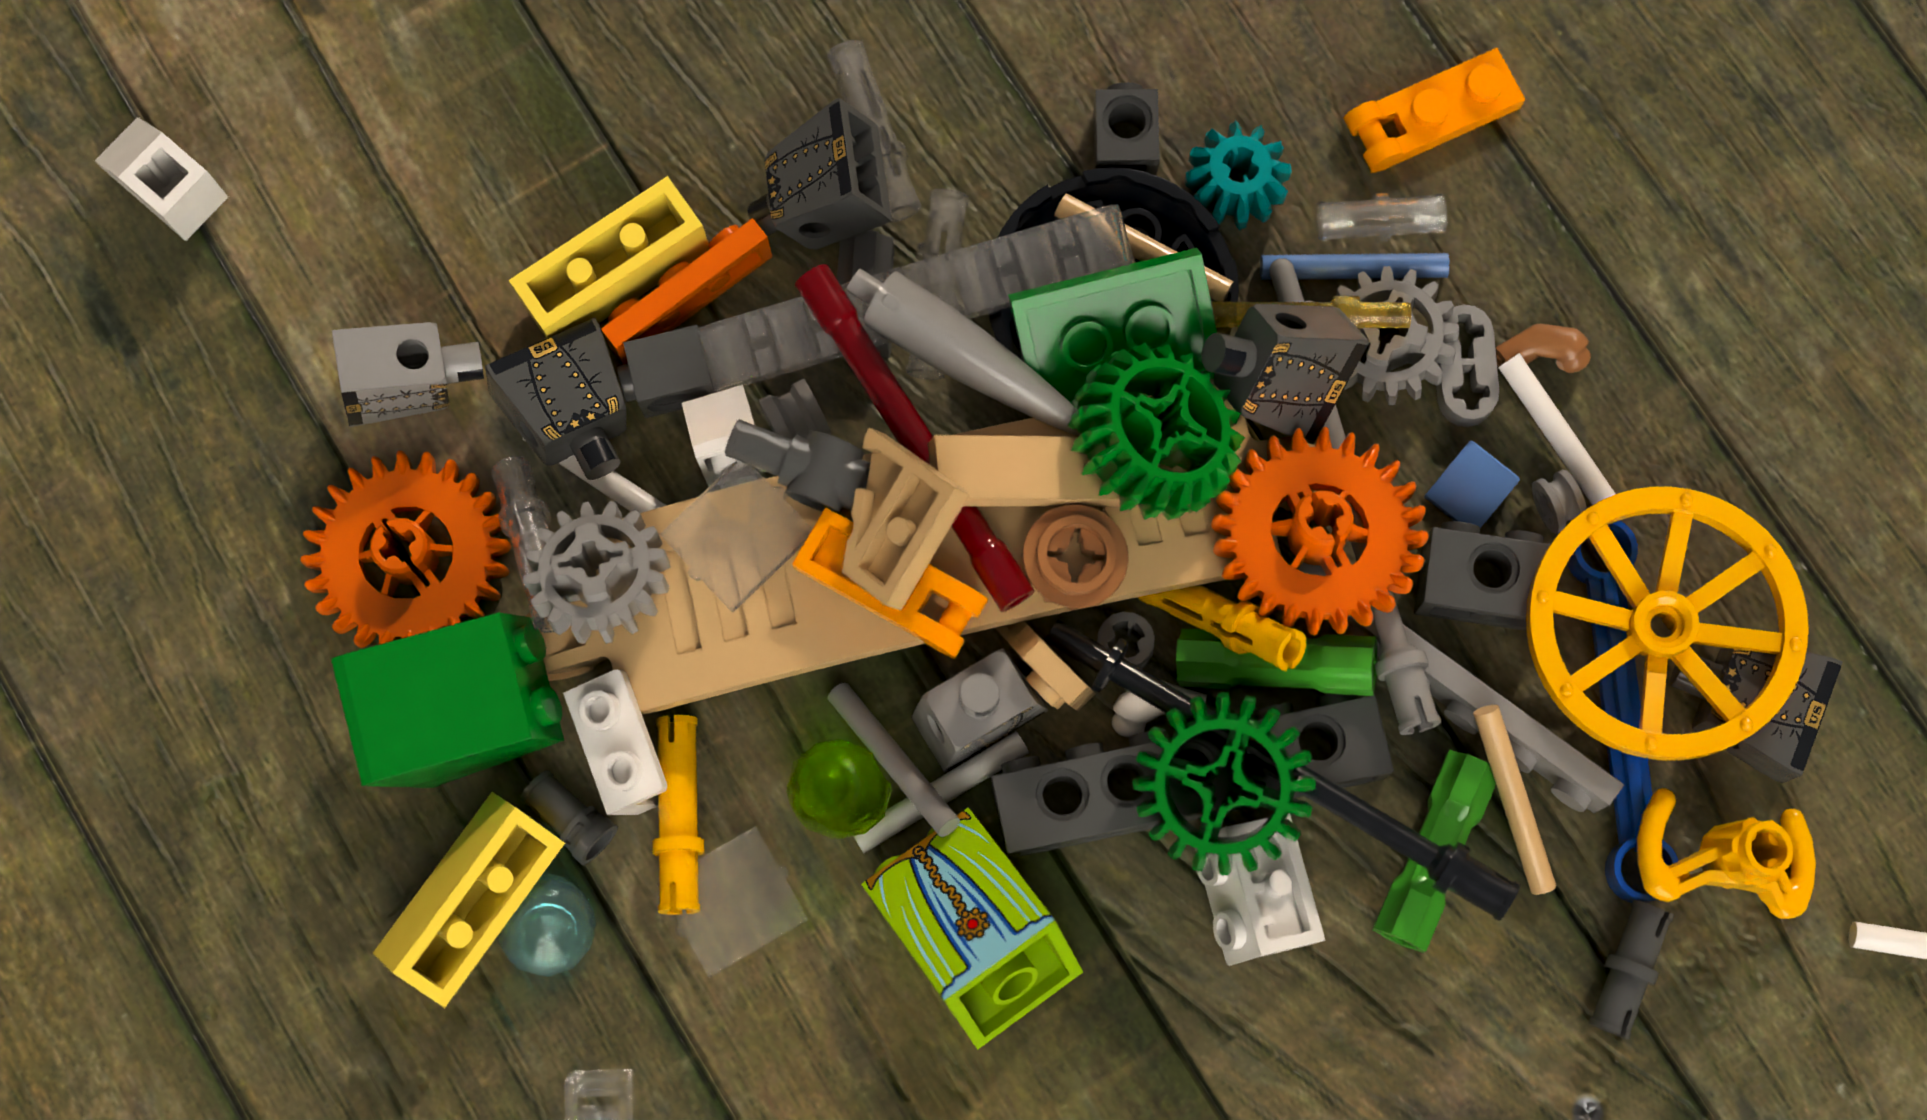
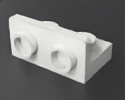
(616, 744)
(1262, 908)

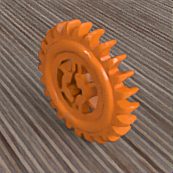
(1337, 478)
(373, 506)

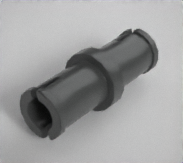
(1631, 969)

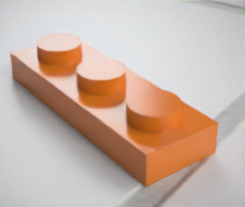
(689, 287)

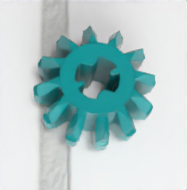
(1258, 188)

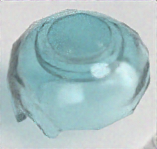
(549, 927)

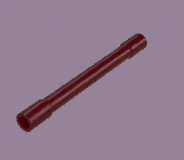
(841, 322)

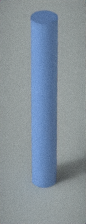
(1349, 265)

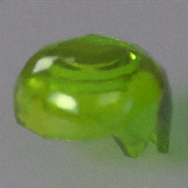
(838, 789)

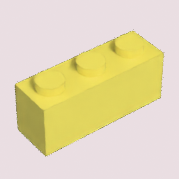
(611, 260)
(468, 899)

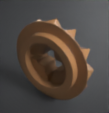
(1097, 538)

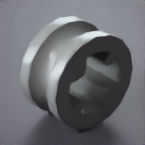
(1558, 500)
(1131, 622)

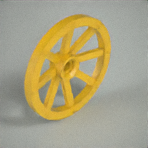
(1677, 613)

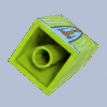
(973, 928)

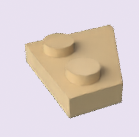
(898, 520)
(1050, 674)

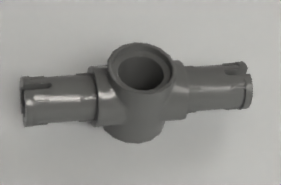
(815, 469)

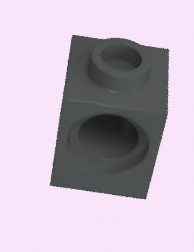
(1126, 104)
(664, 371)

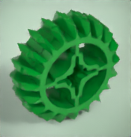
(1134, 434)
(1254, 792)

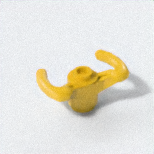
(1732, 855)

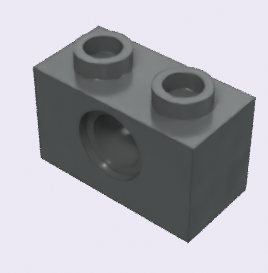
(1448, 581)

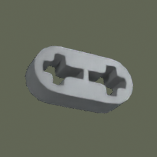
(1480, 366)

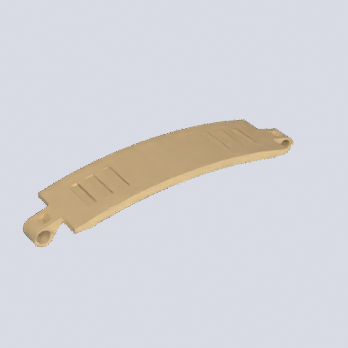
(800, 626)

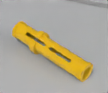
(1234, 624)
(678, 817)

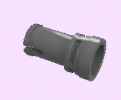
(580, 827)

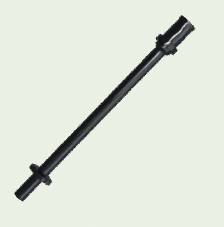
(1446, 864)

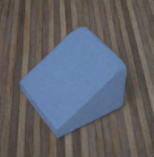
(1472, 486)

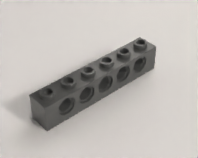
(1029, 827)

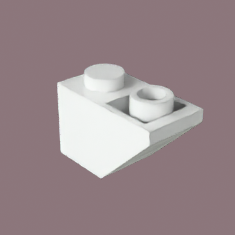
(162, 177)
(710, 426)

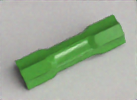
(1329, 665)
(1454, 808)

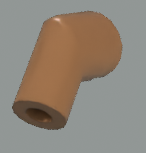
(1548, 341)

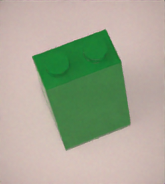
(448, 701)

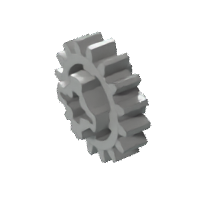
(1412, 344)
(624, 577)

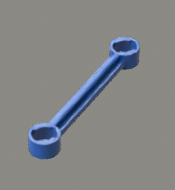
(1622, 701)

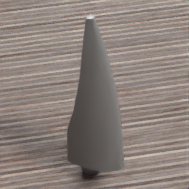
(956, 346)

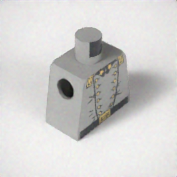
(399, 370)
(977, 708)

